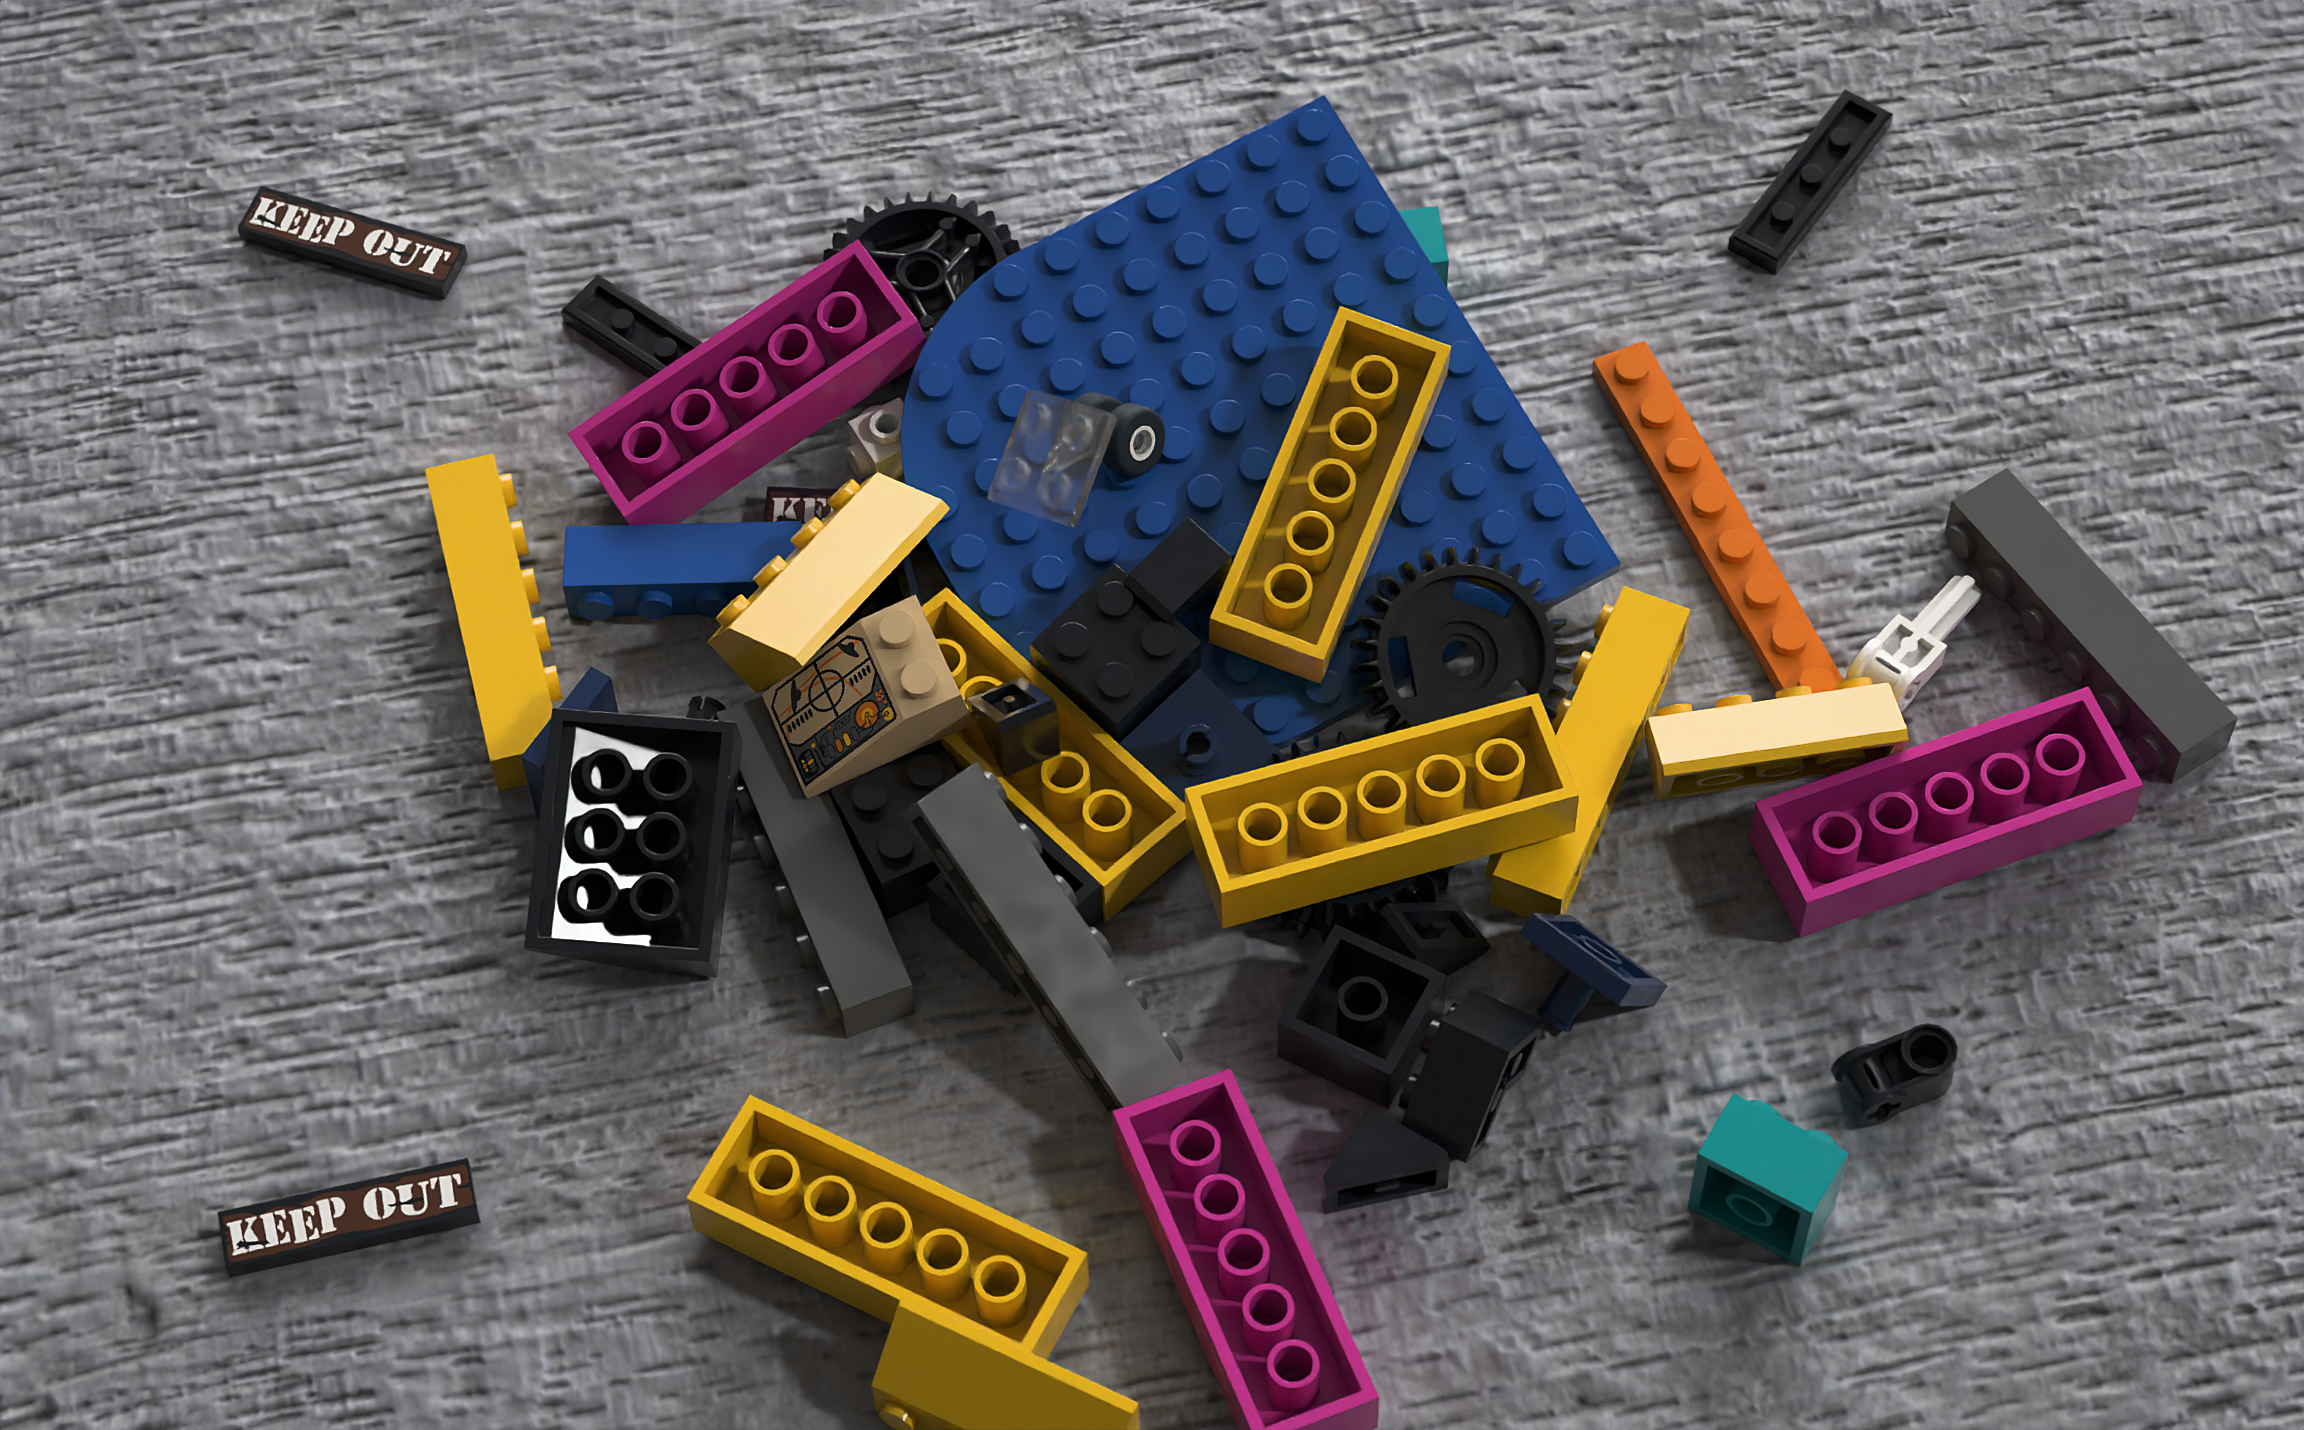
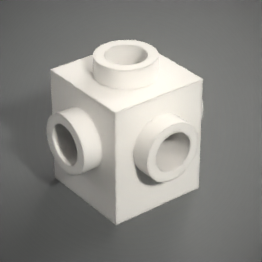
(877, 441)

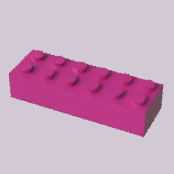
(752, 390)
(1944, 811)
(1243, 1261)

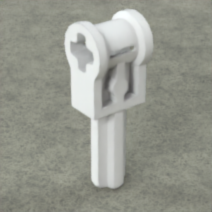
(1913, 651)

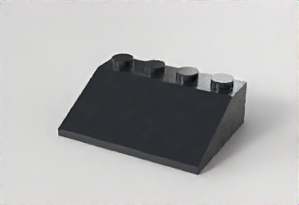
(635, 840)

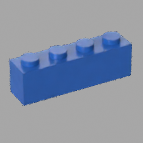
(667, 566)

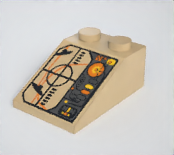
(866, 699)

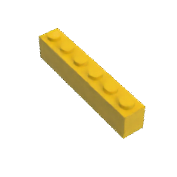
(494, 609)
(1599, 740)

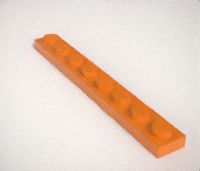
(1714, 521)

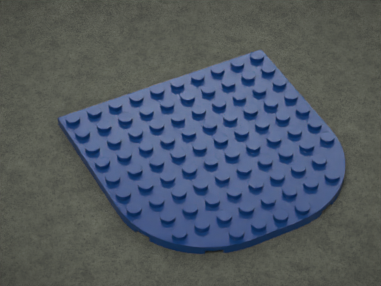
(1213, 314)

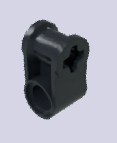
(1887, 1079)

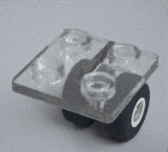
(1061, 447)

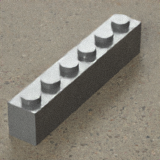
(2089, 626)
(819, 882)
(1045, 941)

